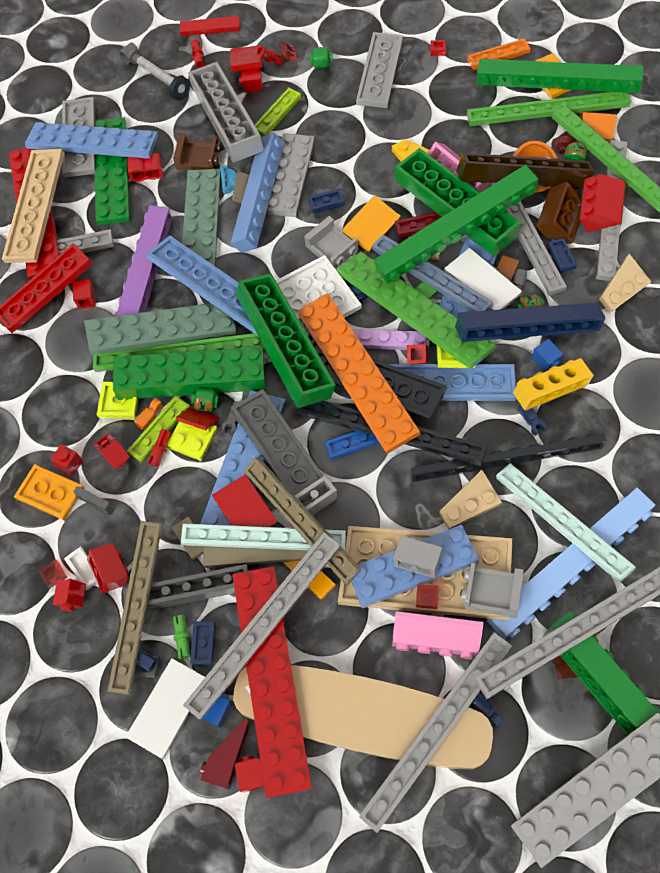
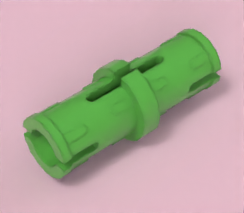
(182, 637)

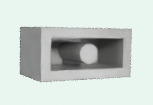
(317, 495)
(418, 556)

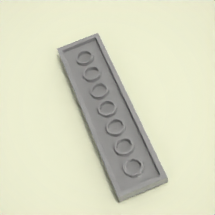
(592, 794)

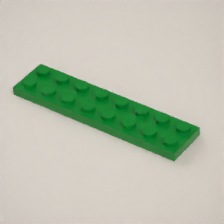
(111, 182)

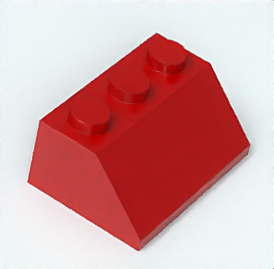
(602, 202)

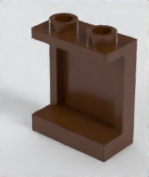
(196, 154)

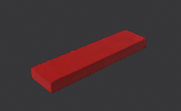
(209, 26)

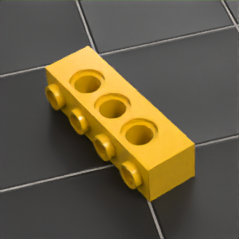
(552, 384)

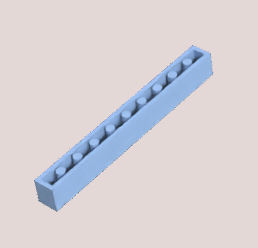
(573, 561)

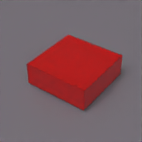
(438, 48)

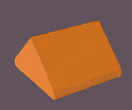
(601, 123)

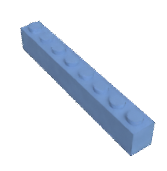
(257, 194)

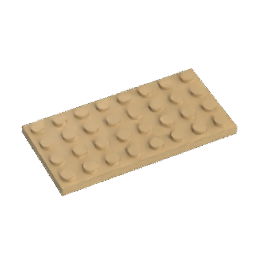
(369, 543)

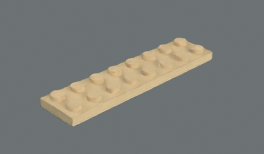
(33, 206)

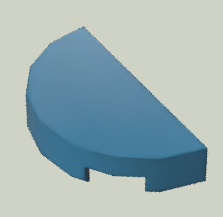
(228, 179)

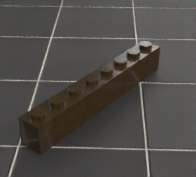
(550, 172)

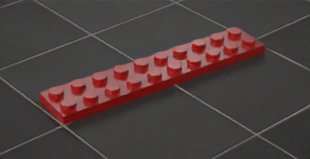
(49, 247)
(272, 692)

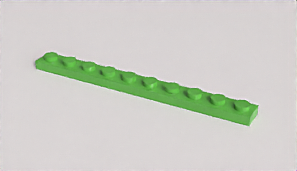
(545, 108)
(609, 155)
(105, 361)

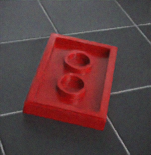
(245, 58)
(243, 505)

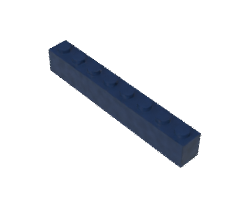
(529, 322)

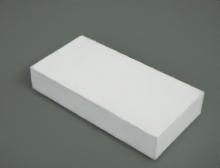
(79, 565)

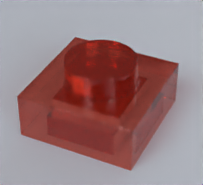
(287, 51)
(561, 142)
(52, 573)
(427, 596)

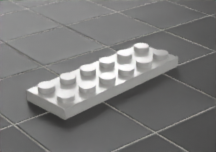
(379, 70)
(80, 113)
(291, 175)

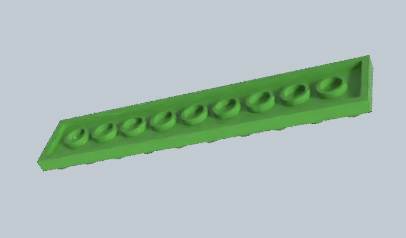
(414, 310)

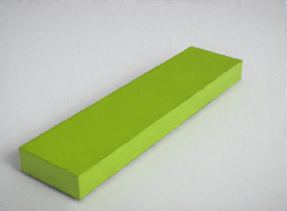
(277, 111)
(165, 420)

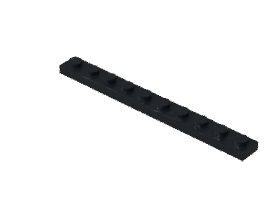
(427, 440)
(514, 456)

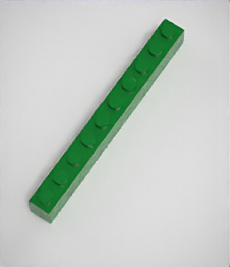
(560, 75)
(456, 224)

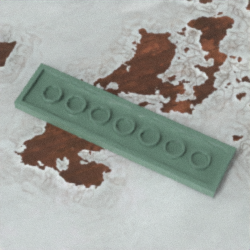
(202, 213)
(157, 328)

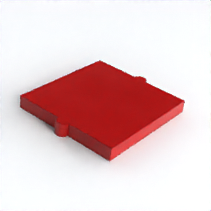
(197, 418)

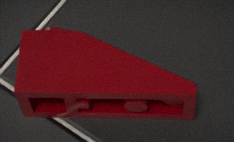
(221, 763)

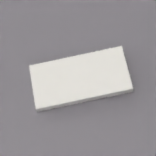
(483, 278)
(164, 709)

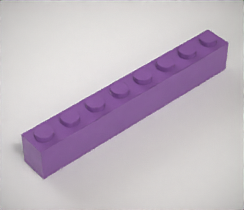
(143, 271)

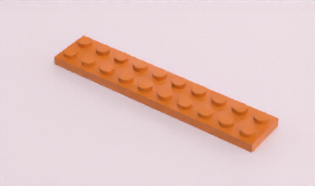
(358, 374)

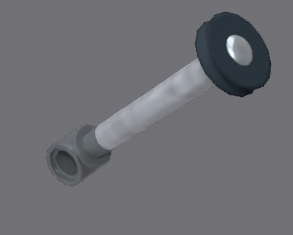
(178, 86)

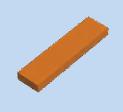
(501, 52)

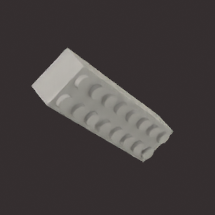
(226, 112)

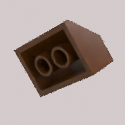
(560, 213)

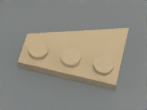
(625, 283)
(470, 502)

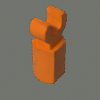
(148, 414)

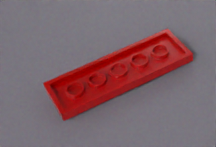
(43, 287)

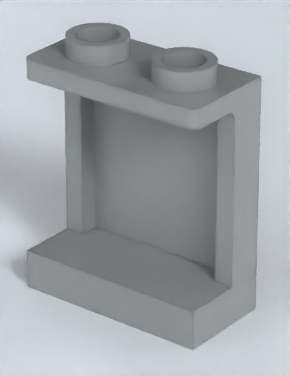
(331, 242)
(492, 591)

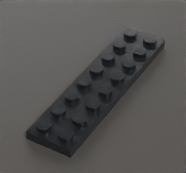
(416, 393)

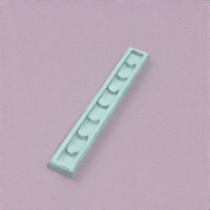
(566, 523)
(249, 537)

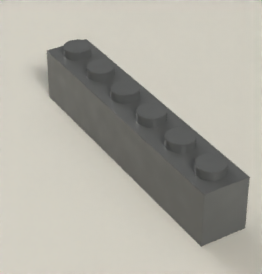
(192, 588)

